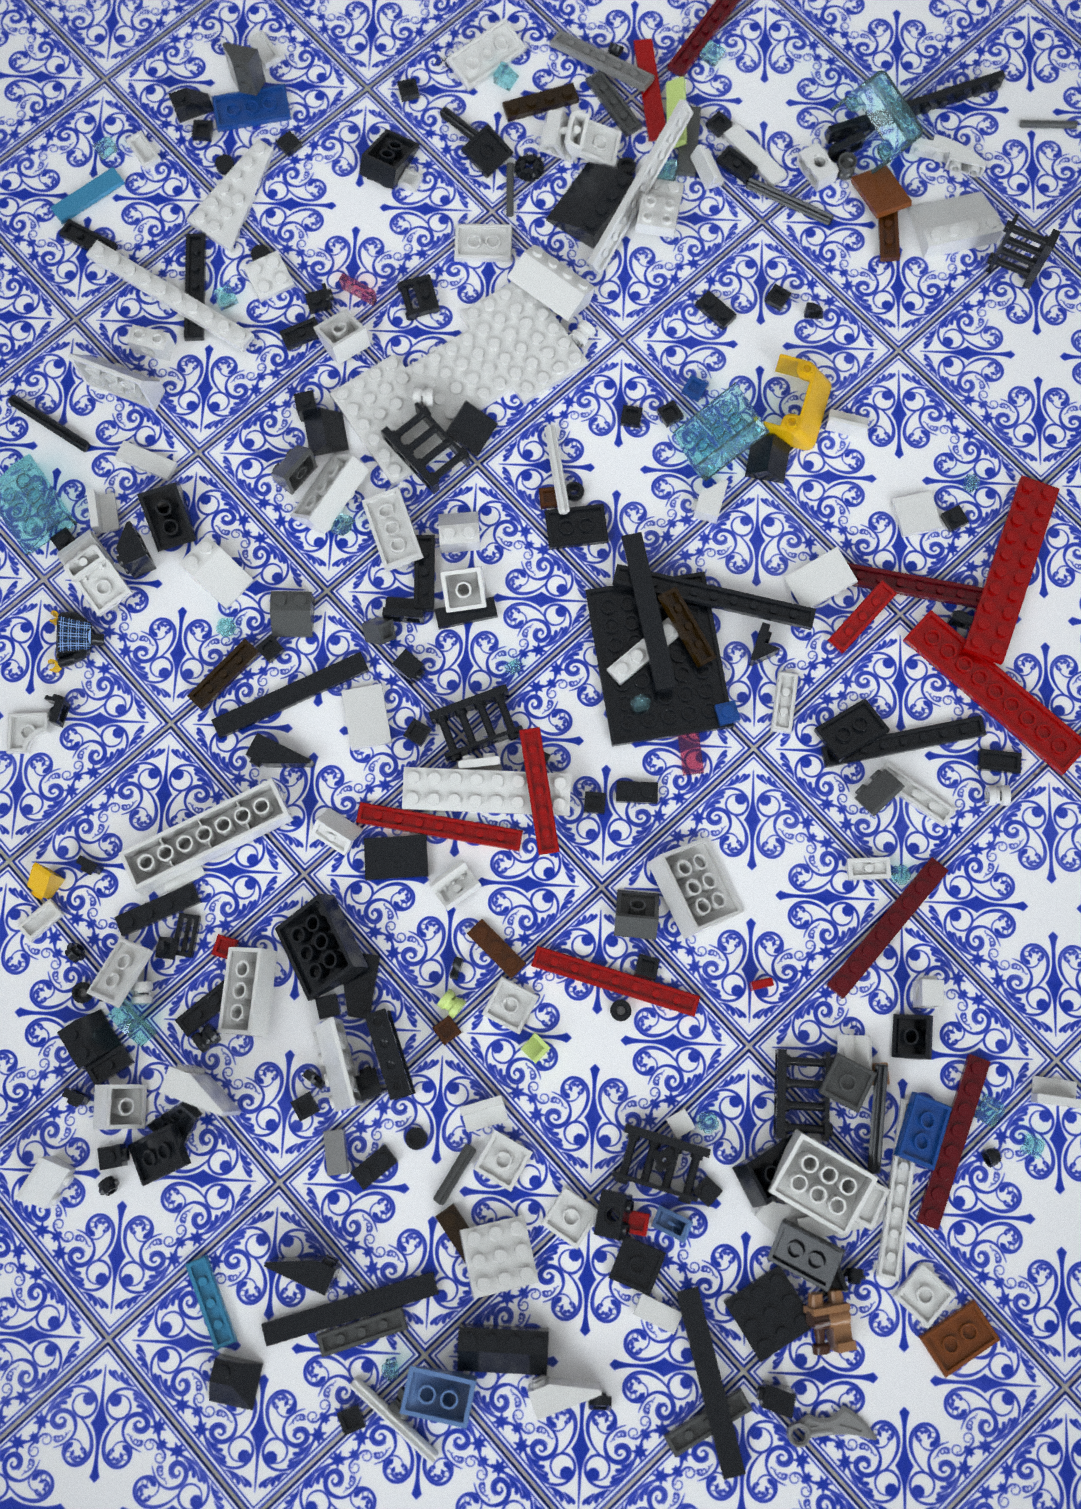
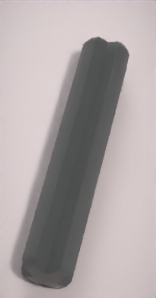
(454, 1174)

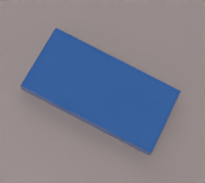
(245, 110)

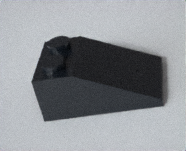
(388, 158)
(167, 516)
(758, 1172)
(310, 1271)

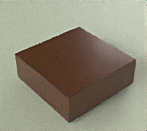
(547, 498)
(446, 1030)

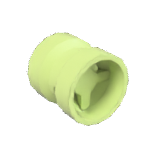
(451, 1003)

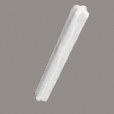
(557, 469)
(394, 1421)

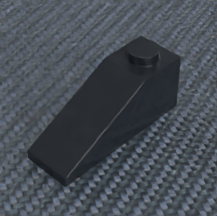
(274, 755)

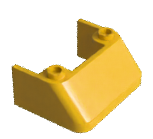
(803, 429)

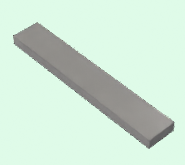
(602, 60)

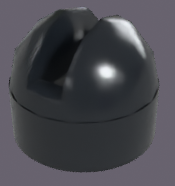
(615, 49)
(991, 1157)

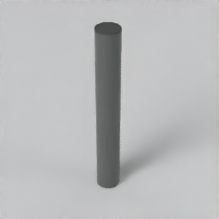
(1056, 124)
(510, 189)

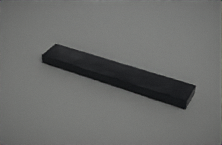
(195, 280)

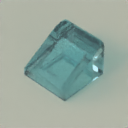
(505, 76)
(105, 147)
(989, 1110)

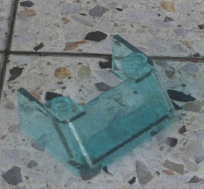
(887, 113)

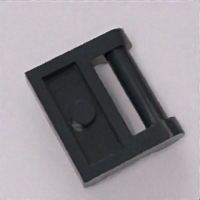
(424, 294)

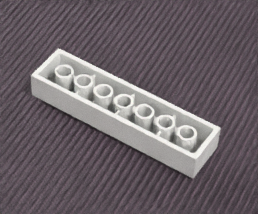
(478, 791)
(205, 836)

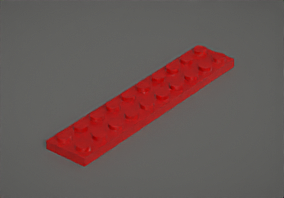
(1011, 570)
(996, 693)

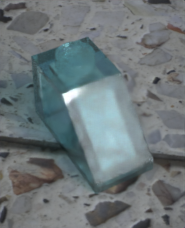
(132, 1023)

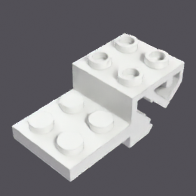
(579, 137)
(660, 208)
(94, 572)

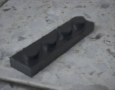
(158, 909)

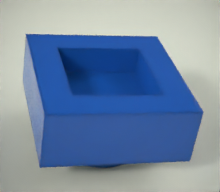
(694, 388)
(727, 713)

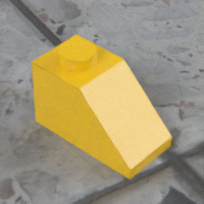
(44, 881)

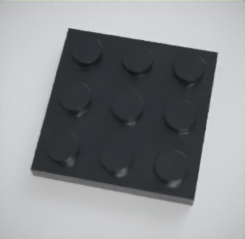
(768, 1313)

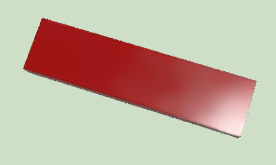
(862, 616)

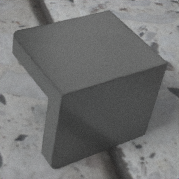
(379, 630)

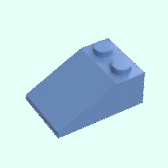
(439, 1395)

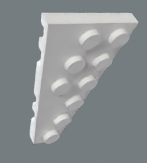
(230, 201)

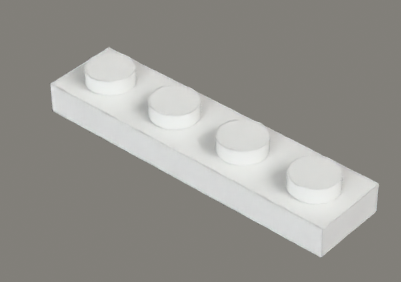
(637, 656)

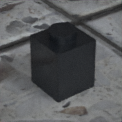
(305, 404)
(409, 667)

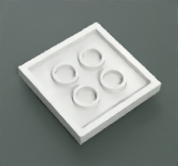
(498, 1256)

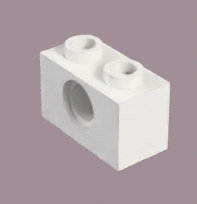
(808, 163)
(151, 343)
(928, 992)

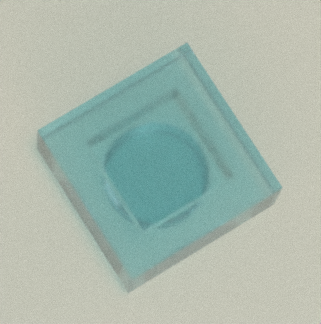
(712, 53)
(669, 170)
(225, 297)
(342, 524)

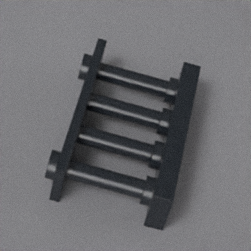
(1034, 264)
(418, 465)
(460, 710)
(390, 1054)
(783, 1105)
(655, 1141)

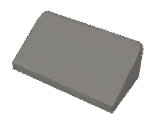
(336, 1152)

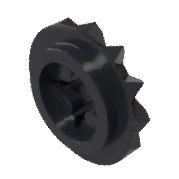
(529, 174)

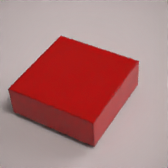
(222, 944)
(760, 984)
(639, 1223)

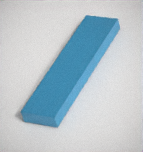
(87, 195)
(211, 1302)

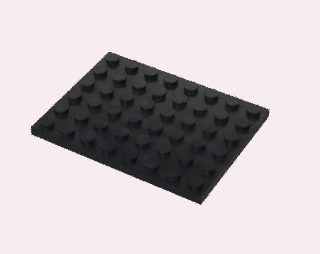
(671, 711)

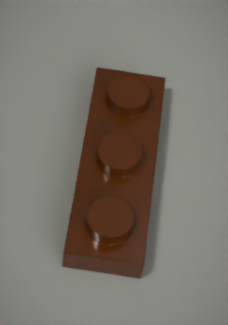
(889, 238)
(496, 948)

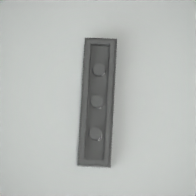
(613, 103)
(685, 165)
(362, 1331)
(698, 1428)

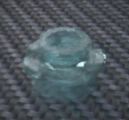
(971, 483)
(229, 630)
(513, 666)
(640, 703)
(906, 874)
(714, 1123)
(390, 1369)

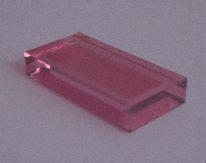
(358, 289)
(690, 754)

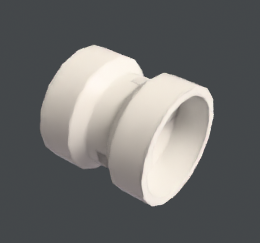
(582, 333)
(423, 396)
(997, 795)
(142, 988)

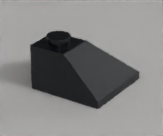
(234, 1381)

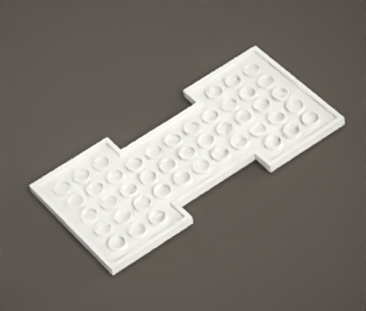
(508, 348)

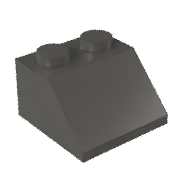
(245, 68)
(294, 468)
(292, 613)
(878, 791)
(636, 914)

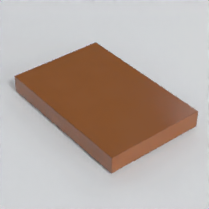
(881, 192)
(959, 1338)

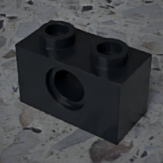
(605, 1224)

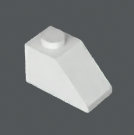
(709, 502)

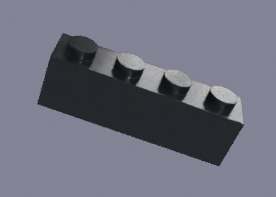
(502, 1349)

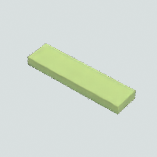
(674, 92)

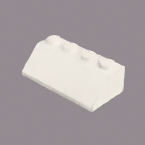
(551, 282)
(330, 492)
(247, 991)

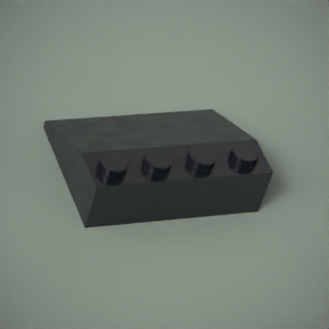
(590, 203)
(321, 946)

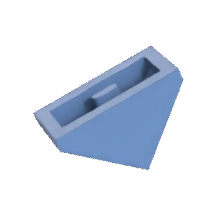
(672, 1223)

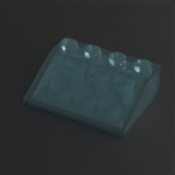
(720, 432)
(31, 505)

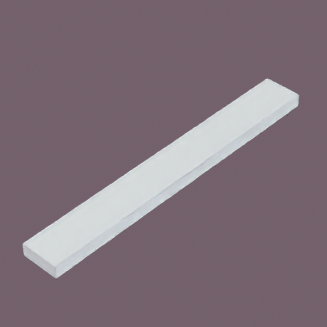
(895, 1210)

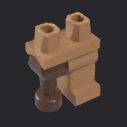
(833, 1317)

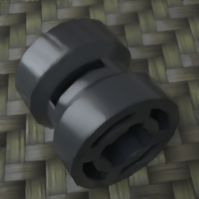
(206, 1038)

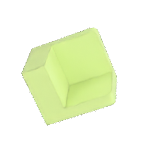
(535, 1048)

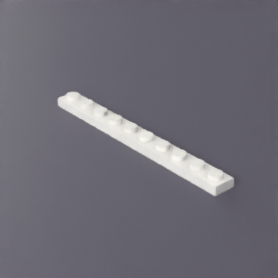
(640, 185)
(170, 296)

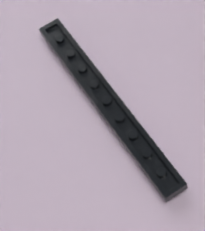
(922, 104)
(726, 599)

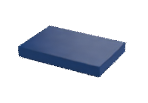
(922, 1131)

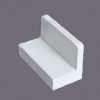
(706, 167)
(847, 424)
(102, 512)
(336, 831)
(856, 1048)
(1054, 1092)
(484, 1113)

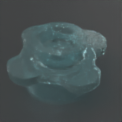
(1039, 1146)

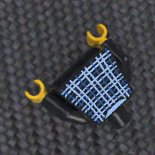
(73, 639)

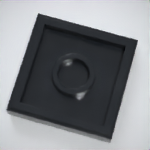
(487, 151)
(471, 428)
(637, 1265)

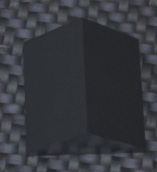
(326, 432)
(768, 459)
(912, 1036)

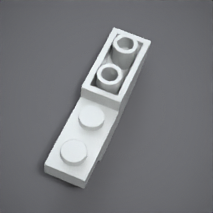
(954, 154)

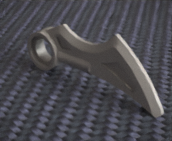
(841, 1423)

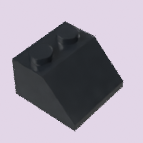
(133, 552)
(89, 1038)

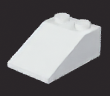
(216, 572)
(556, 1394)

